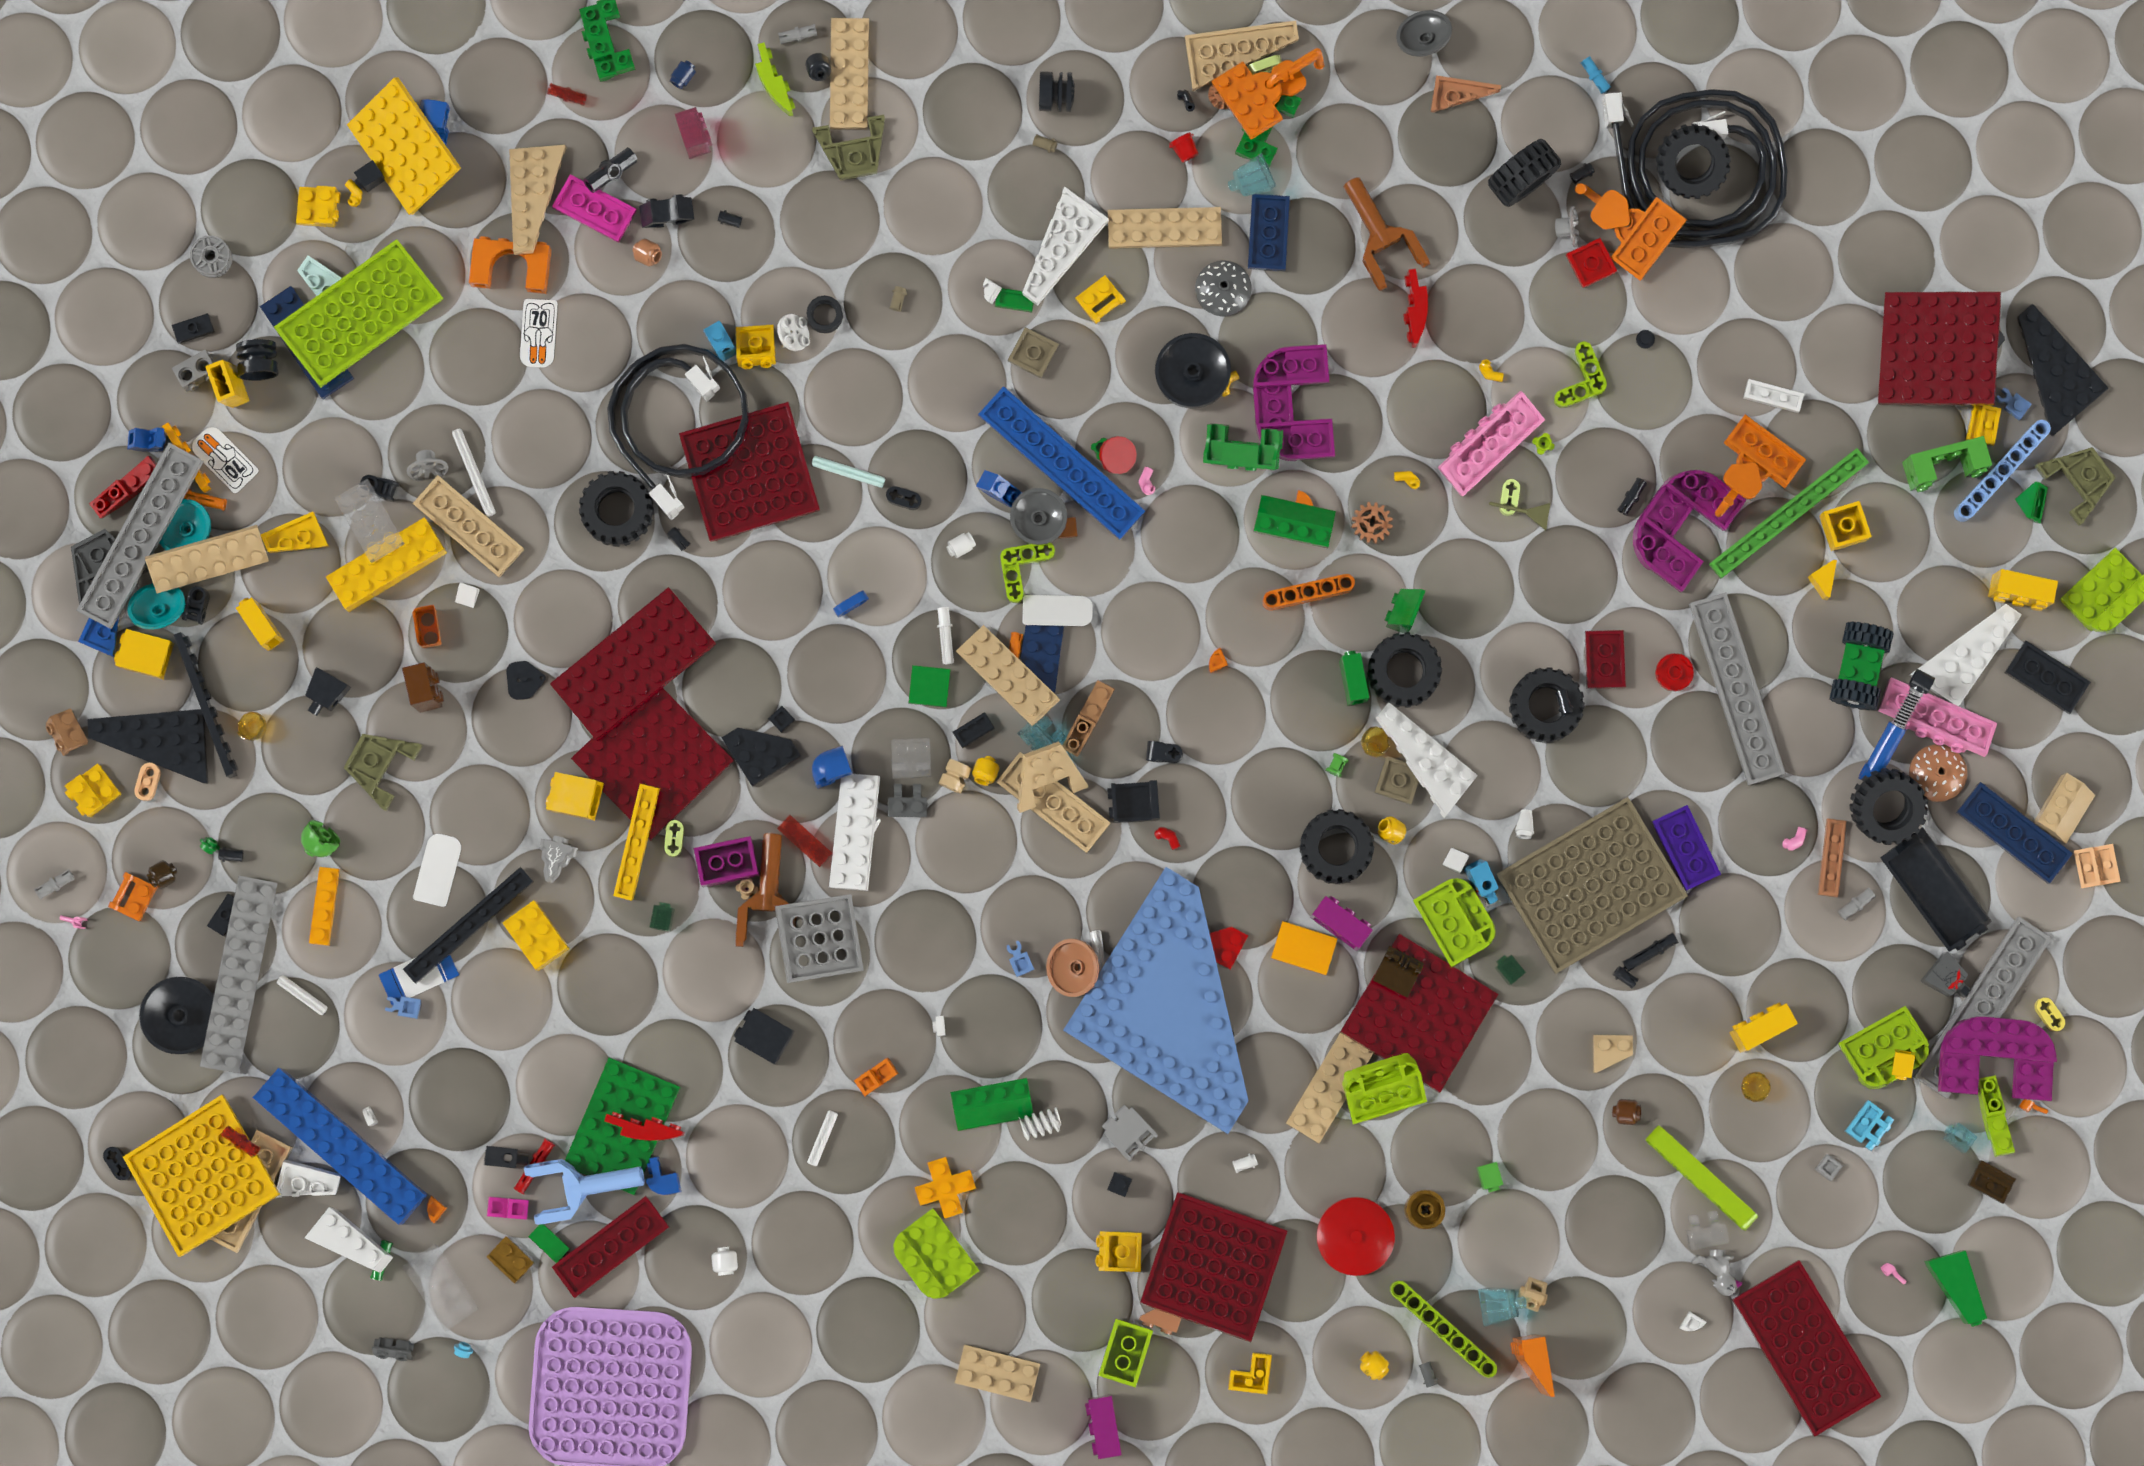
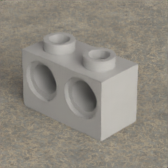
(193, 365)

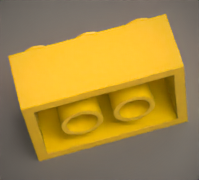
(2022, 589)
(536, 935)
(1762, 1026)

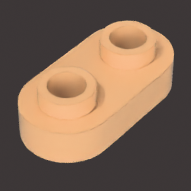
(145, 781)

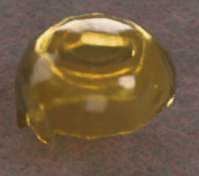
(252, 726)
(1375, 742)
(1755, 1087)

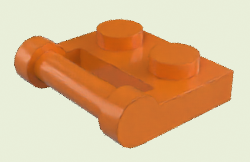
(138, 899)

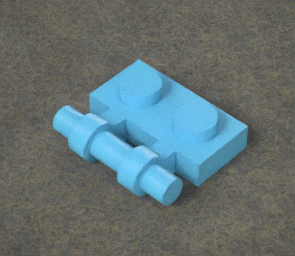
(1865, 1121)

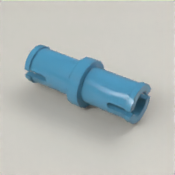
(1595, 75)

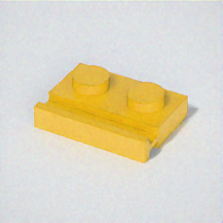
(1984, 422)

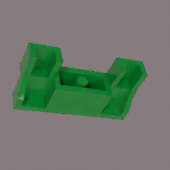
(601, 47)
(1250, 148)
(1241, 453)

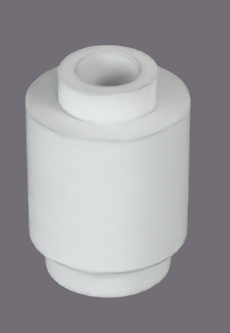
(961, 545)

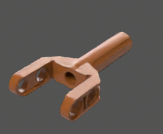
(1381, 235)
(768, 893)

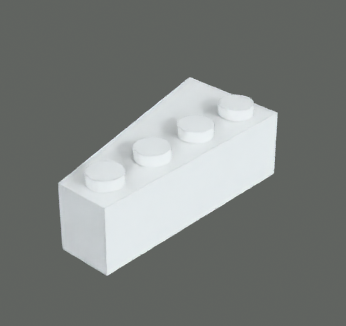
(345, 1238)

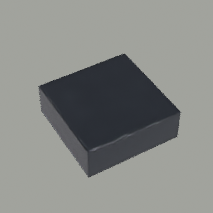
(781, 719)

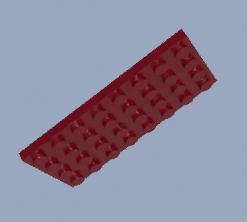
(632, 664)
(1806, 1348)

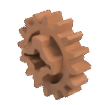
(1364, 521)

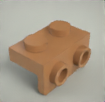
(66, 731)

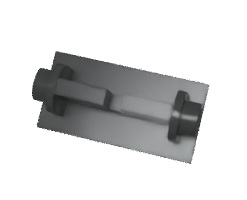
(384, 1349)

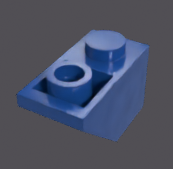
(998, 488)

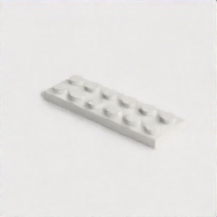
(854, 832)

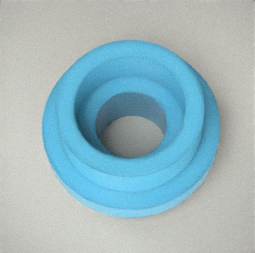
(463, 1350)

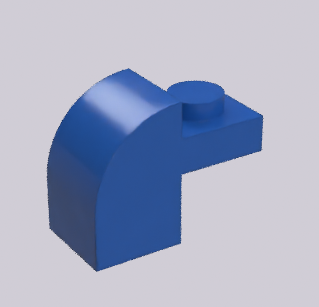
(146, 440)
(660, 1183)

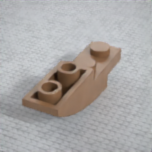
(1088, 718)

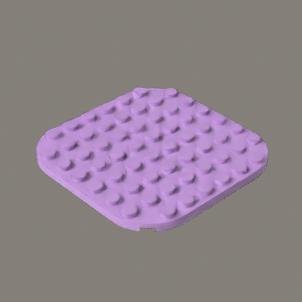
(610, 1387)

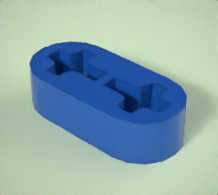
(850, 603)

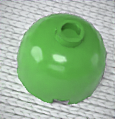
(318, 840)

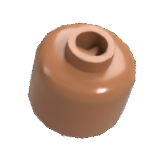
(647, 252)

